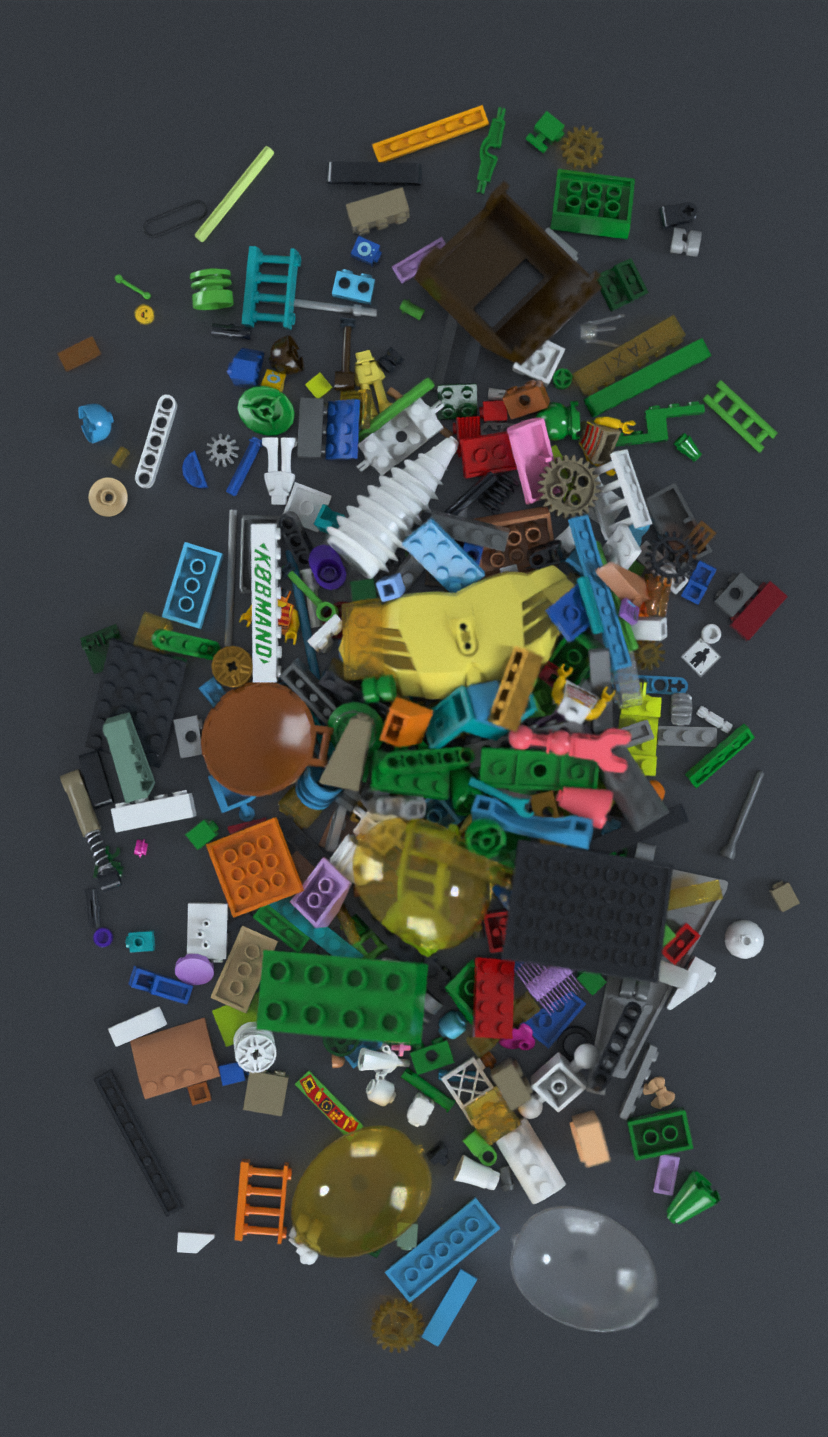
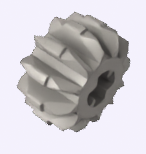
(224, 443)
(681, 709)

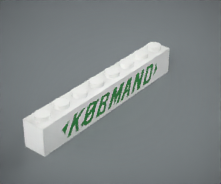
(265, 602)

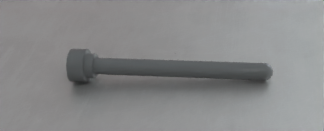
(728, 850)

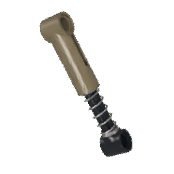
(76, 789)

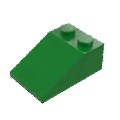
(462, 990)

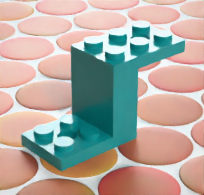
(459, 716)

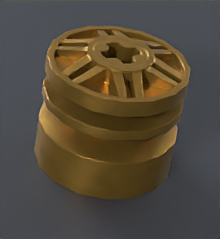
(237, 677)

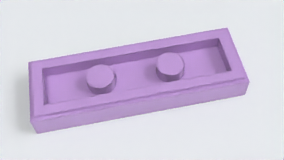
(408, 267)

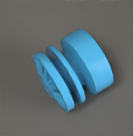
(312, 792)

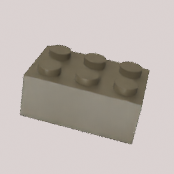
(378, 211)
(511, 1084)

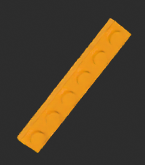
(430, 134)

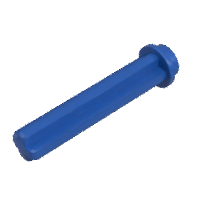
(244, 466)

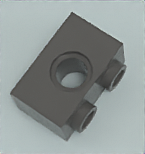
(743, 585)

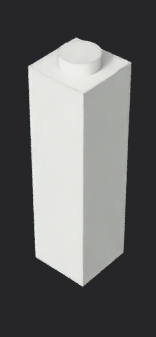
(647, 629)

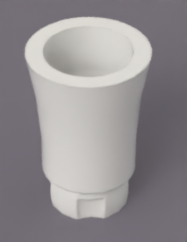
(476, 1174)

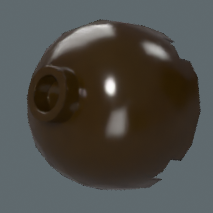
(285, 356)

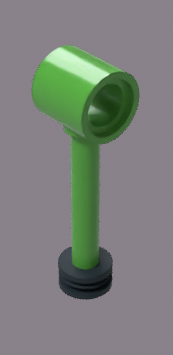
(288, 571)

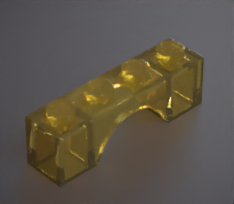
(523, 1010)

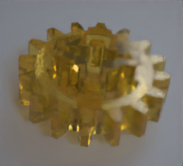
(575, 151)

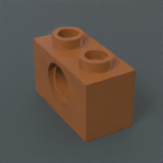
(518, 407)

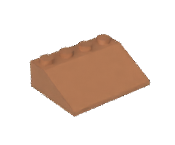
(527, 530)
(175, 1058)

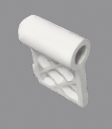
(480, 1066)

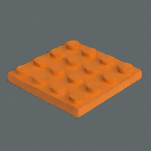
(254, 867)

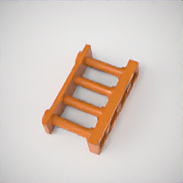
(244, 1209)

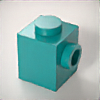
(140, 941)

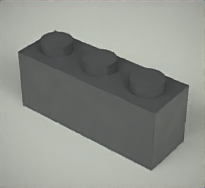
(312, 428)

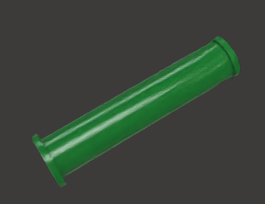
(428, 1089)

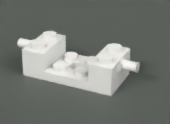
(382, 447)

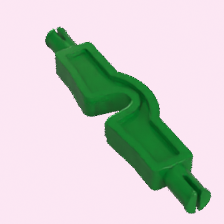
(488, 160)

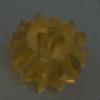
(650, 660)

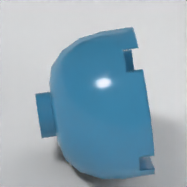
(96, 422)

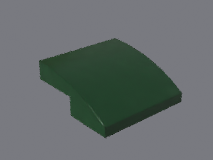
(621, 285)

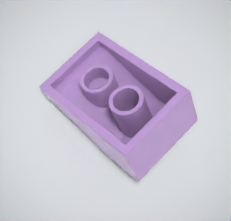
(322, 894)

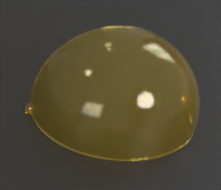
(414, 893)
(361, 1193)

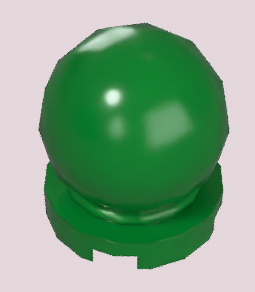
(561, 420)

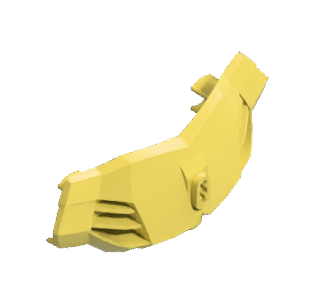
(502, 611)

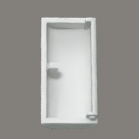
(530, 1162)

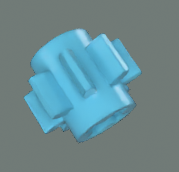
(610, 826)

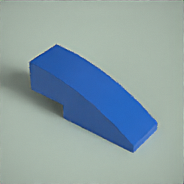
(160, 985)

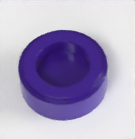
(103, 937)

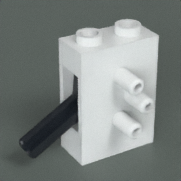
(210, 928)

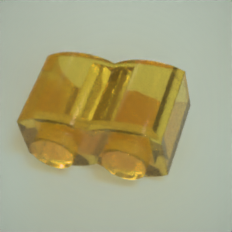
(292, 805)

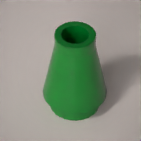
(687, 447)

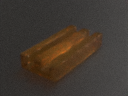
(707, 529)

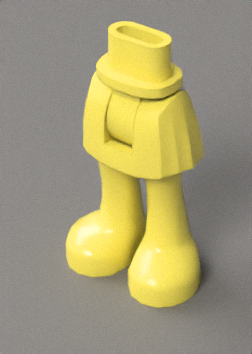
(370, 373)

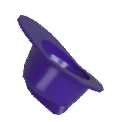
(327, 567)

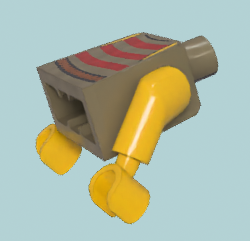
(600, 439)

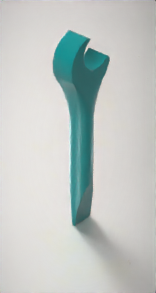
(517, 803)

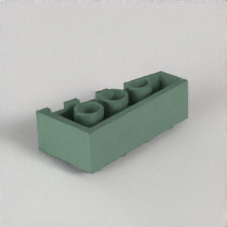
(128, 757)

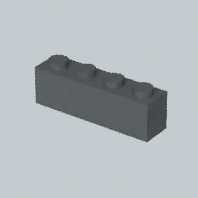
(472, 530)
(306, 686)

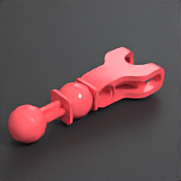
(577, 745)

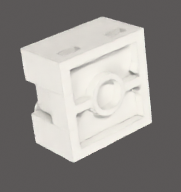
(542, 364)

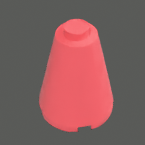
(586, 803)

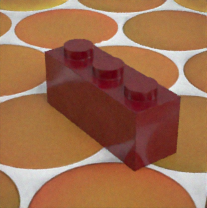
(757, 610)

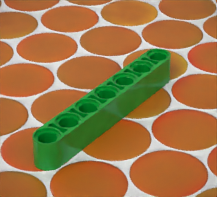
(647, 377)

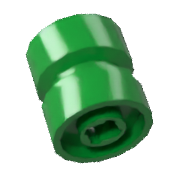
(379, 688)

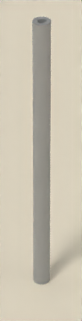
(230, 577)

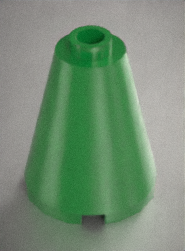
(461, 792)
(692, 1199)

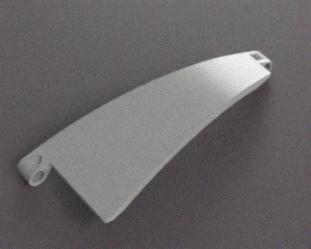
(613, 1005)

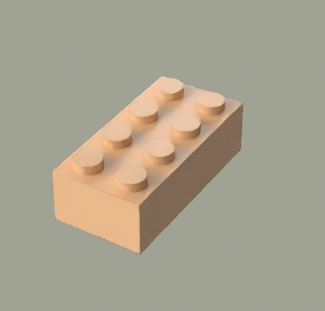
(589, 1138)

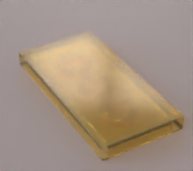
(362, 639)

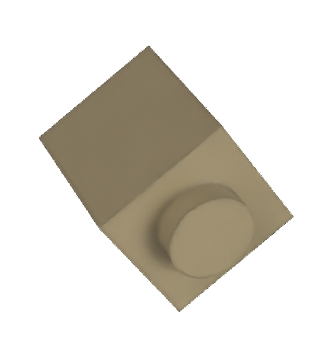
(784, 895)

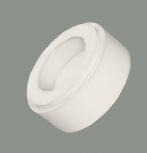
(710, 633)

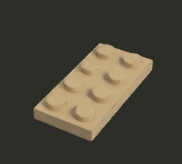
(243, 970)

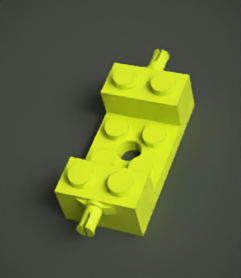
(649, 710)

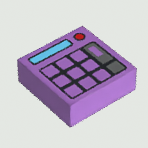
(629, 611)

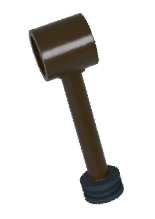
(345, 379)

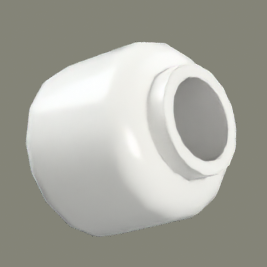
(381, 1092)

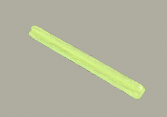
(234, 194)

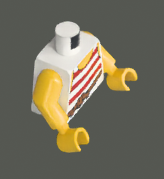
(576, 702)

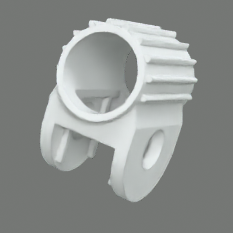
(343, 856)

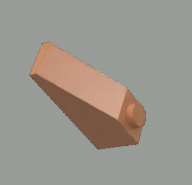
(624, 583)

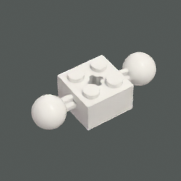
(559, 1081)

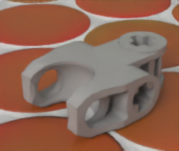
(405, 806)

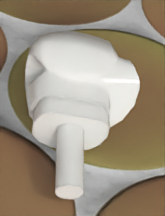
(306, 1255)

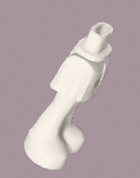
(279, 482)

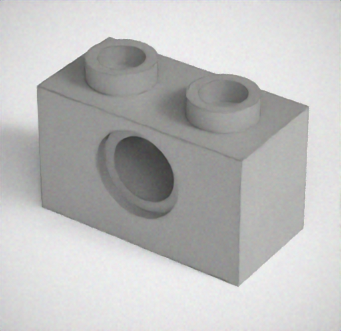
(182, 727)

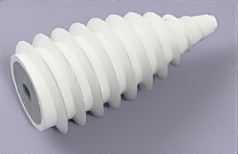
(390, 511)

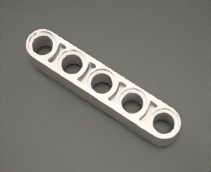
(158, 451)

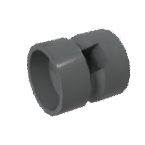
(634, 988)

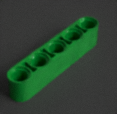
(419, 765)

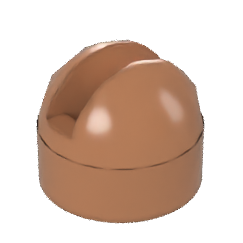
(337, 1061)

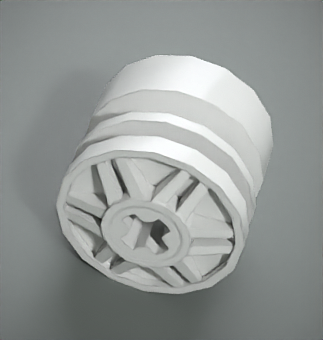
(249, 1039)

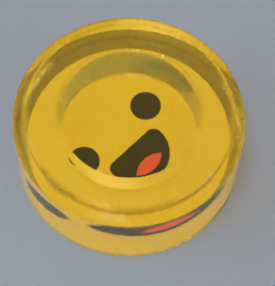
(144, 314)

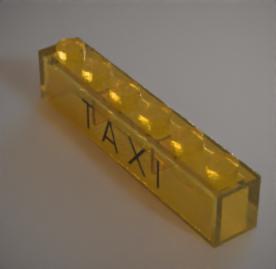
(632, 353)

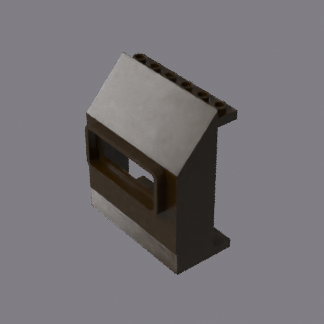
(485, 255)

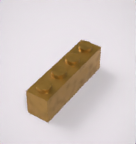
(515, 688)

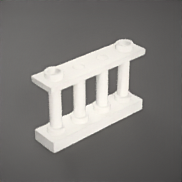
(633, 496)

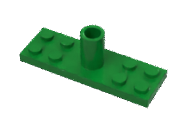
(517, 769)

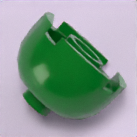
(484, 837)

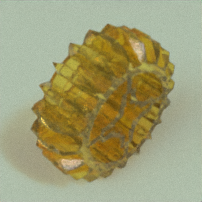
(405, 1322)

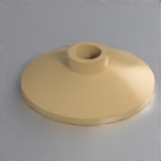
(98, 494)

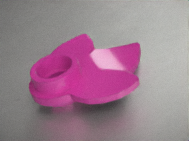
(521, 1038)

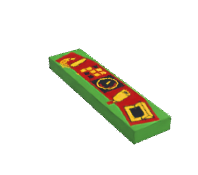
(328, 1103)

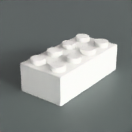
(153, 812)

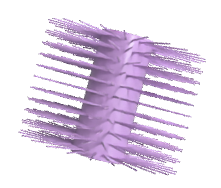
(546, 982)

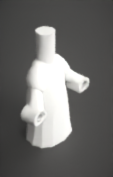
(380, 1061)

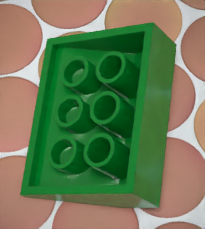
(592, 204)

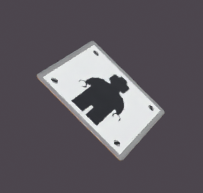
(700, 657)

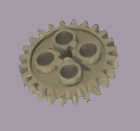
(584, 494)

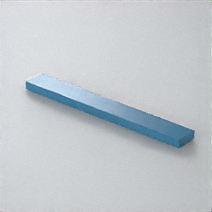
(590, 561)

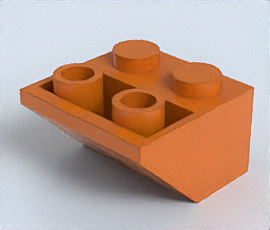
(406, 723)

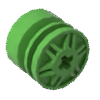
(211, 286)

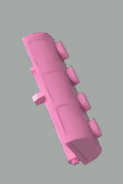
(531, 453)

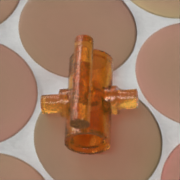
(657, 596)

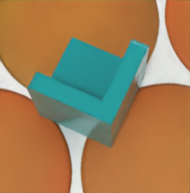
(327, 518)

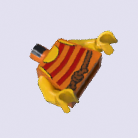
(289, 617)

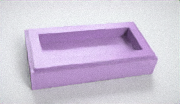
(666, 1174)

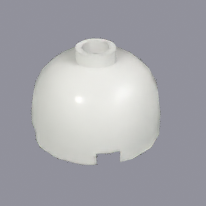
(744, 939)

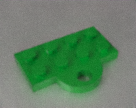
(426, 785)

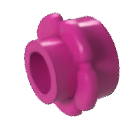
(140, 848)

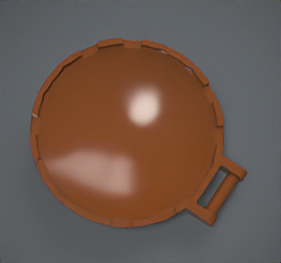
(261, 739)

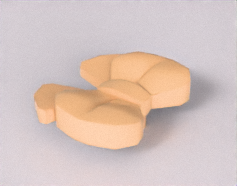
(657, 1086)

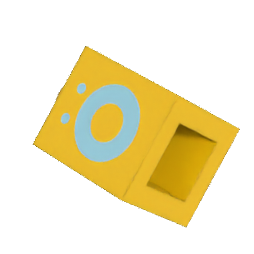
(274, 379)

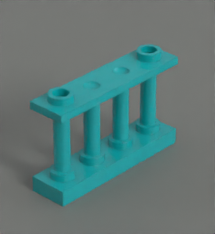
(254, 277)

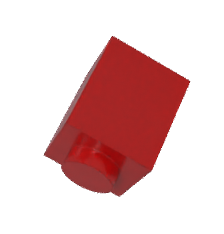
(493, 412)

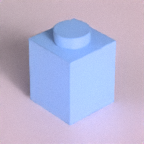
(391, 587)

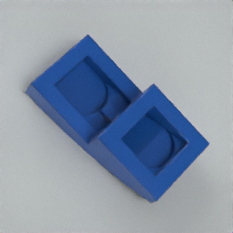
(698, 582)

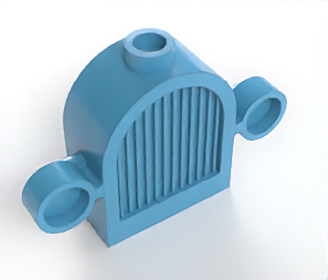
(229, 800)

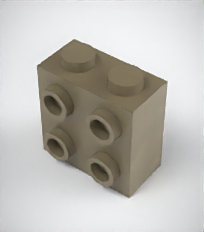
(266, 1092)

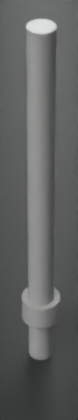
(356, 310)

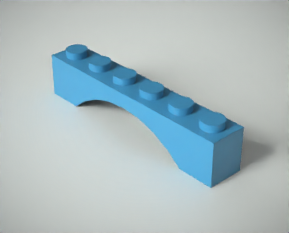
(568, 830)

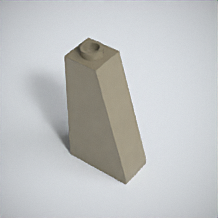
(350, 756)

